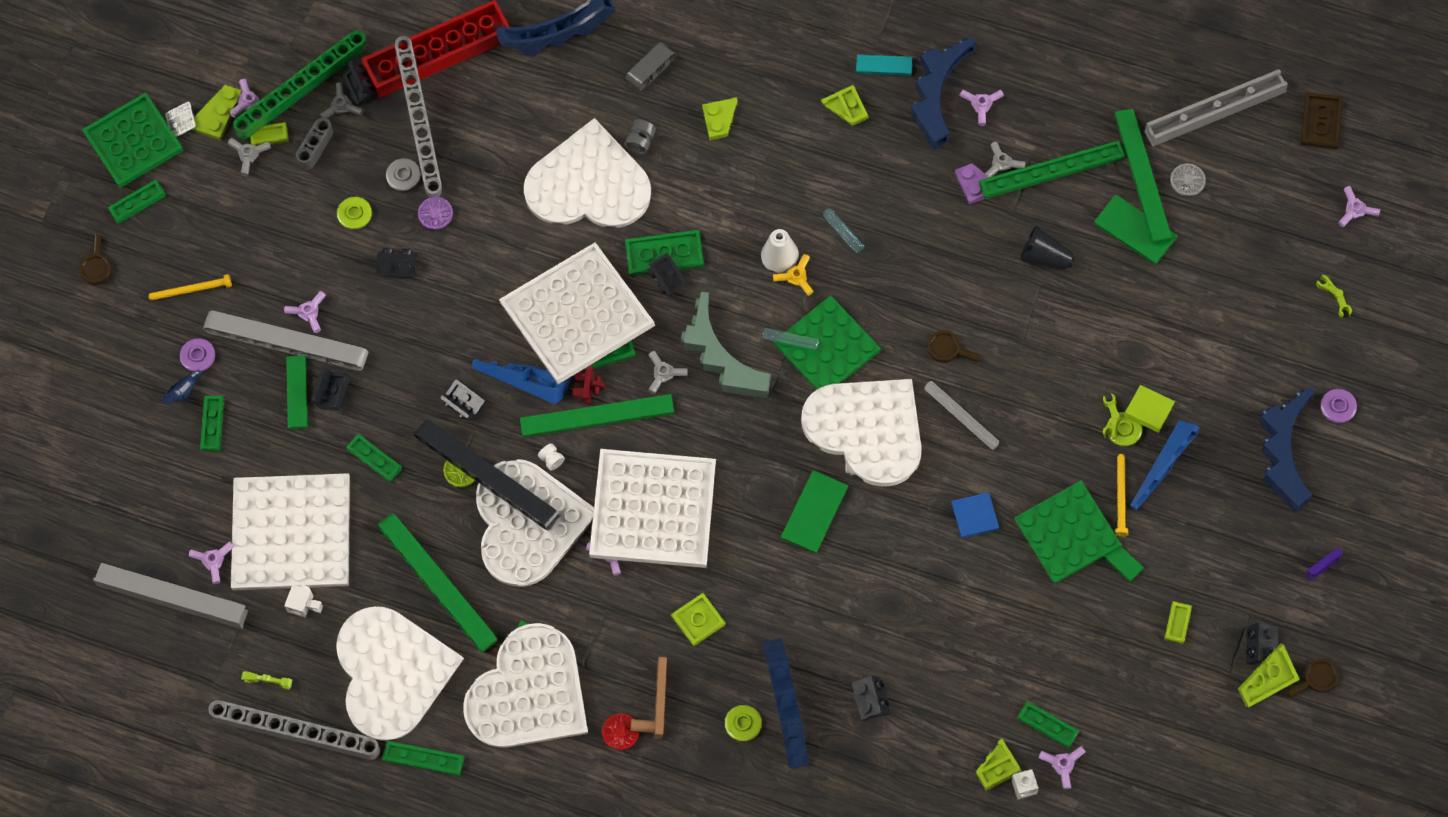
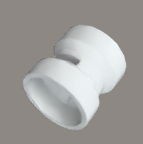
(551, 457)

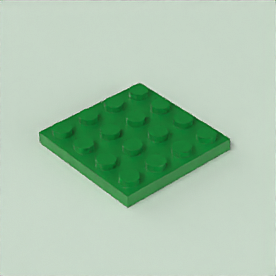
(132, 140)
(840, 350)
(1067, 532)

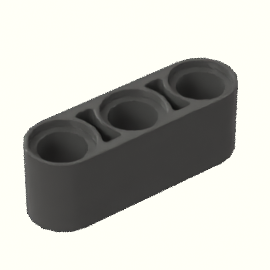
(650, 66)
(315, 151)

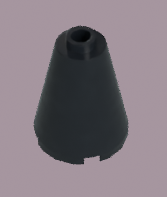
(1046, 251)

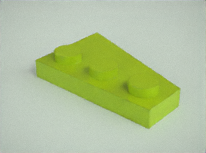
(216, 115)
(1270, 677)

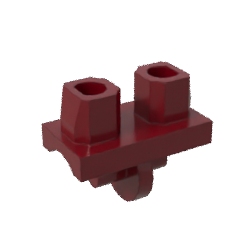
(584, 393)

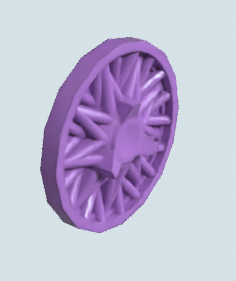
(435, 213)
(197, 355)
(1338, 406)

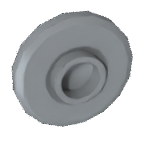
(403, 174)
(1187, 180)

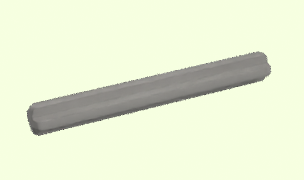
(962, 415)

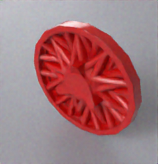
(618, 732)

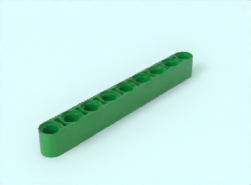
(297, 92)
(437, 583)

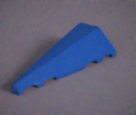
(527, 378)
(1176, 444)

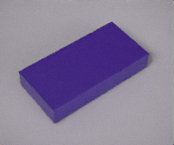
(1324, 564)

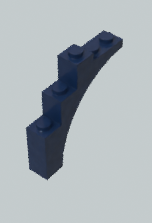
(556, 32)
(929, 87)
(1277, 447)
(786, 702)

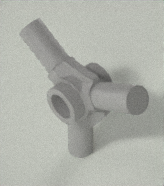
(248, 153)
(1002, 161)
(663, 372)

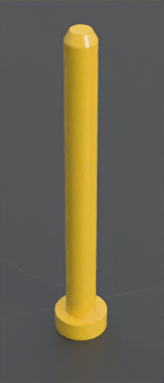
(192, 288)
(1121, 531)

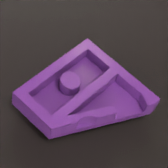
(969, 181)

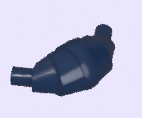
(182, 388)

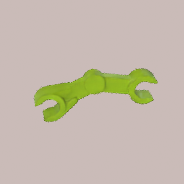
(1338, 294)
(1115, 417)
(253, 678)

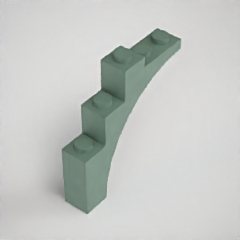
(734, 375)

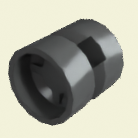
(640, 136)

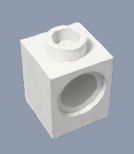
(1024, 784)

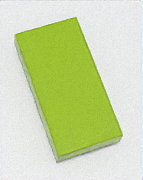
(273, 133)
(1178, 622)

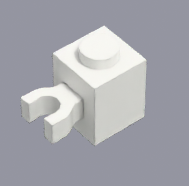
(300, 601)

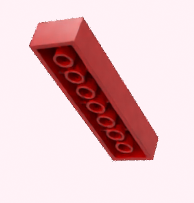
(438, 47)

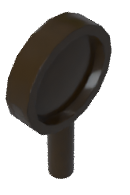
(95, 268)
(945, 346)
(1319, 676)

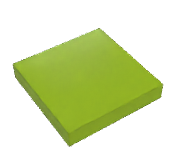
(1149, 408)
(698, 619)

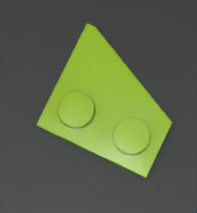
(846, 105)
(719, 117)
(998, 767)

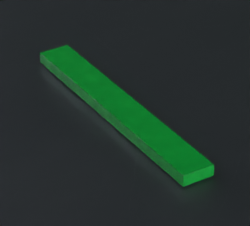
(1052, 169)
(1142, 176)
(596, 416)

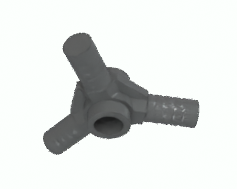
(341, 104)

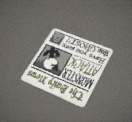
(180, 119)

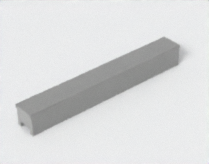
(1215, 108)
(171, 595)

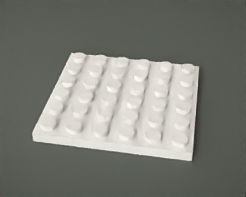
(576, 313)
(652, 508)
(290, 531)

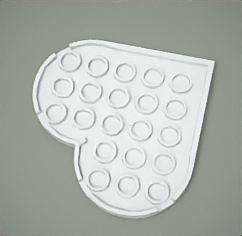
(588, 179)
(869, 425)
(515, 546)
(393, 671)
(530, 693)

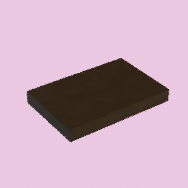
(1321, 120)

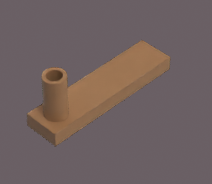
(657, 725)

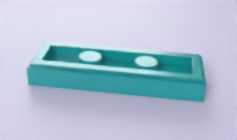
(884, 65)

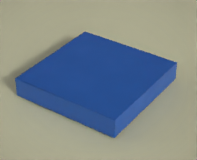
(975, 515)

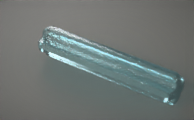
(843, 230)
(789, 338)

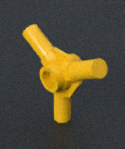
(796, 275)

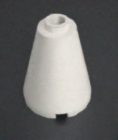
(779, 252)

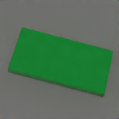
(1130, 228)
(682, 247)
(814, 512)

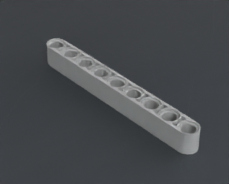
(418, 108)
(285, 340)
(301, 736)

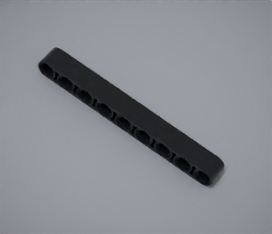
(487, 475)

